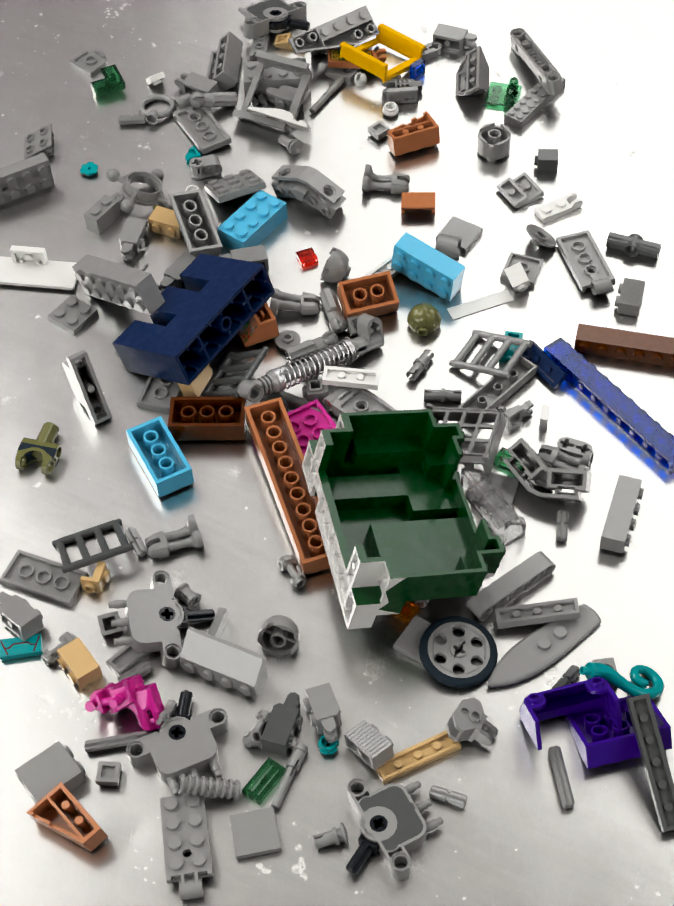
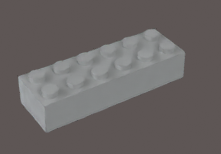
(118, 284)

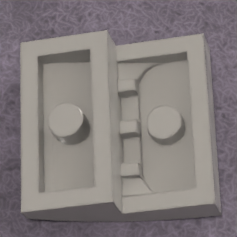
(520, 190)

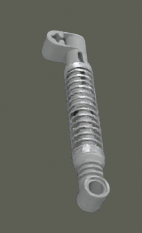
(369, 338)

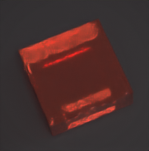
(306, 257)

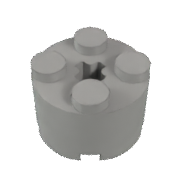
(494, 141)
(448, 245)

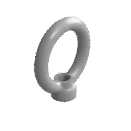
(153, 116)

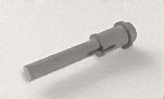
(299, 752)

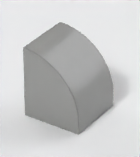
(105, 623)

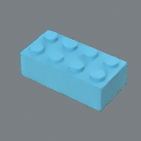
(253, 221)
(427, 266)
(160, 456)

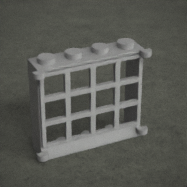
(476, 415)

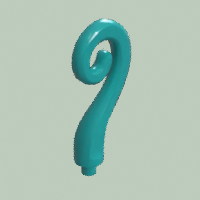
(595, 669)

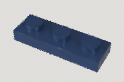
(545, 365)

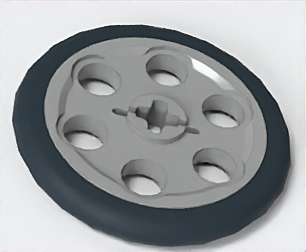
(444, 672)

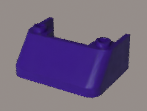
(568, 700)

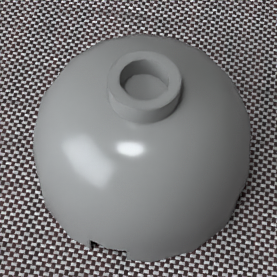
(336, 266)
(279, 636)

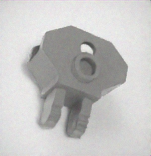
(470, 723)

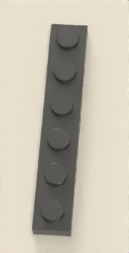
(653, 758)

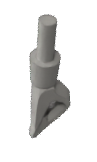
(168, 710)

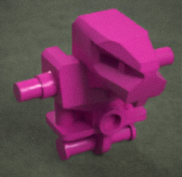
(130, 694)

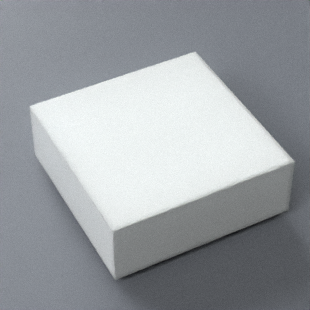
(544, 418)

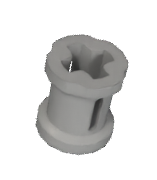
(187, 596)

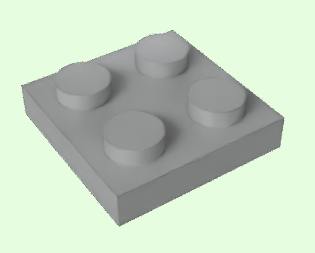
(72, 315)

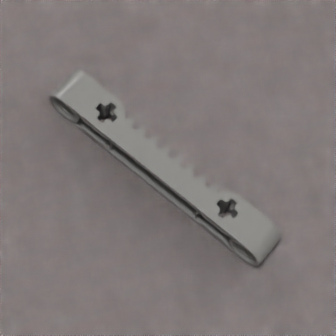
(536, 60)

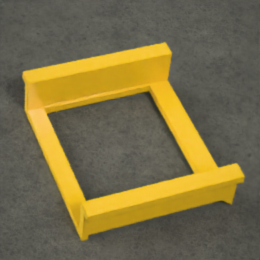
(390, 39)

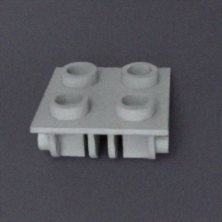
(39, 141)

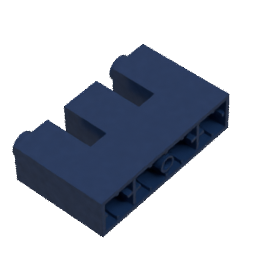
(195, 320)

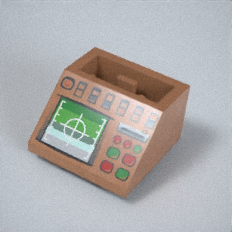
(260, 327)

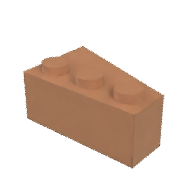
(414, 135)
(68, 818)

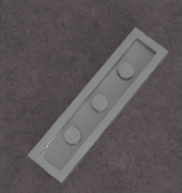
(537, 613)

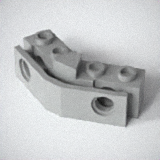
(310, 185)
(547, 477)

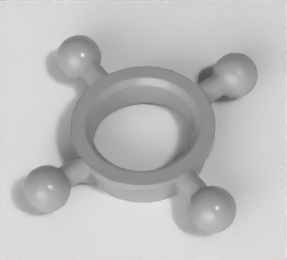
(138, 197)

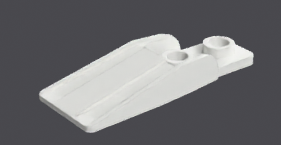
(281, 115)

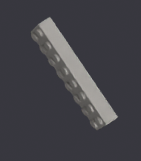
(529, 106)
(499, 389)

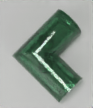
(110, 83)

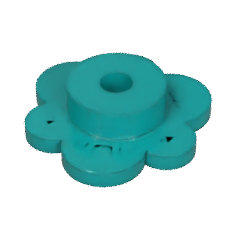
(89, 169)

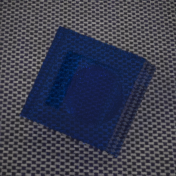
(417, 68)

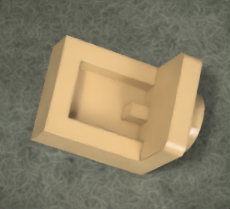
(98, 580)

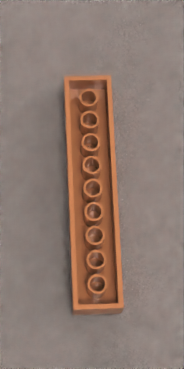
(282, 464)

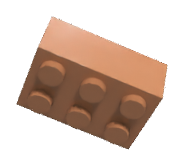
(368, 295)

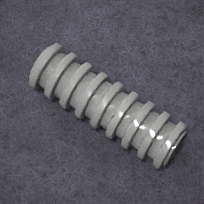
(209, 786)

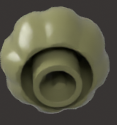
(424, 319)

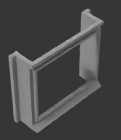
(281, 63)

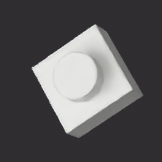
(155, 79)

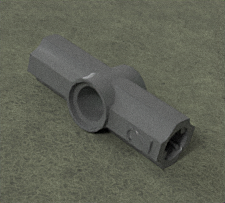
(633, 245)

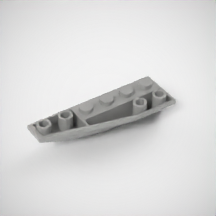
(348, 28)

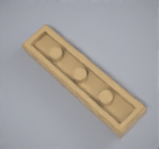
(417, 757)

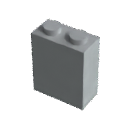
(49, 769)

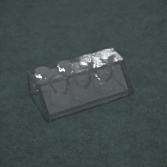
(493, 506)

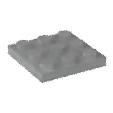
(234, 186)

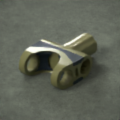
(40, 449)

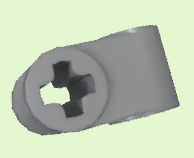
(206, 166)

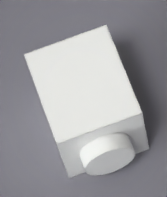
(517, 277)

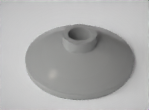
(540, 236)

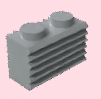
(630, 297)
(369, 744)

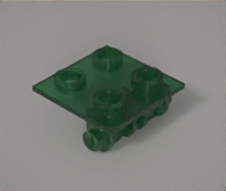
(504, 93)

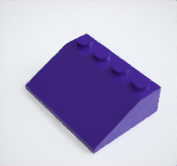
(601, 741)

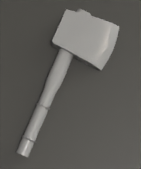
(341, 75)

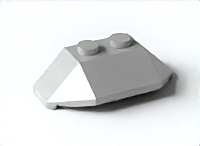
(472, 74)

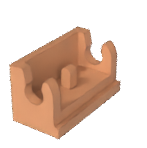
(417, 200)

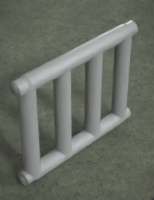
(491, 338)

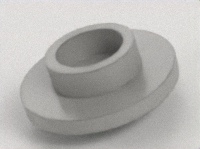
(287, 339)

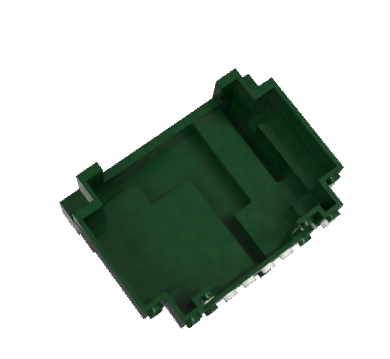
(396, 513)

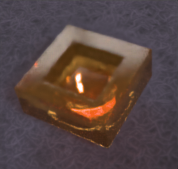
(407, 613)

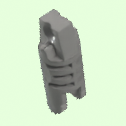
(402, 83)

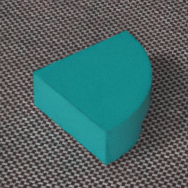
(193, 153)

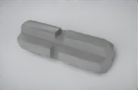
(135, 119)
(562, 528)
(134, 538)
(143, 669)
(453, 798)

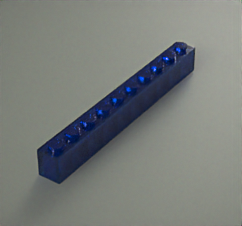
(614, 404)

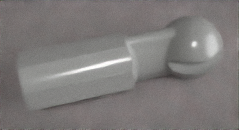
(214, 99)
(333, 310)
(310, 346)

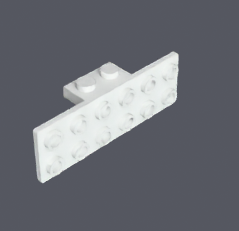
(32, 269)

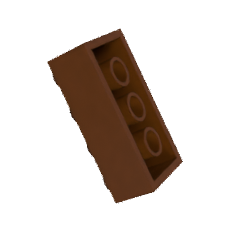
(207, 418)

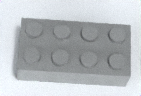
(271, 77)

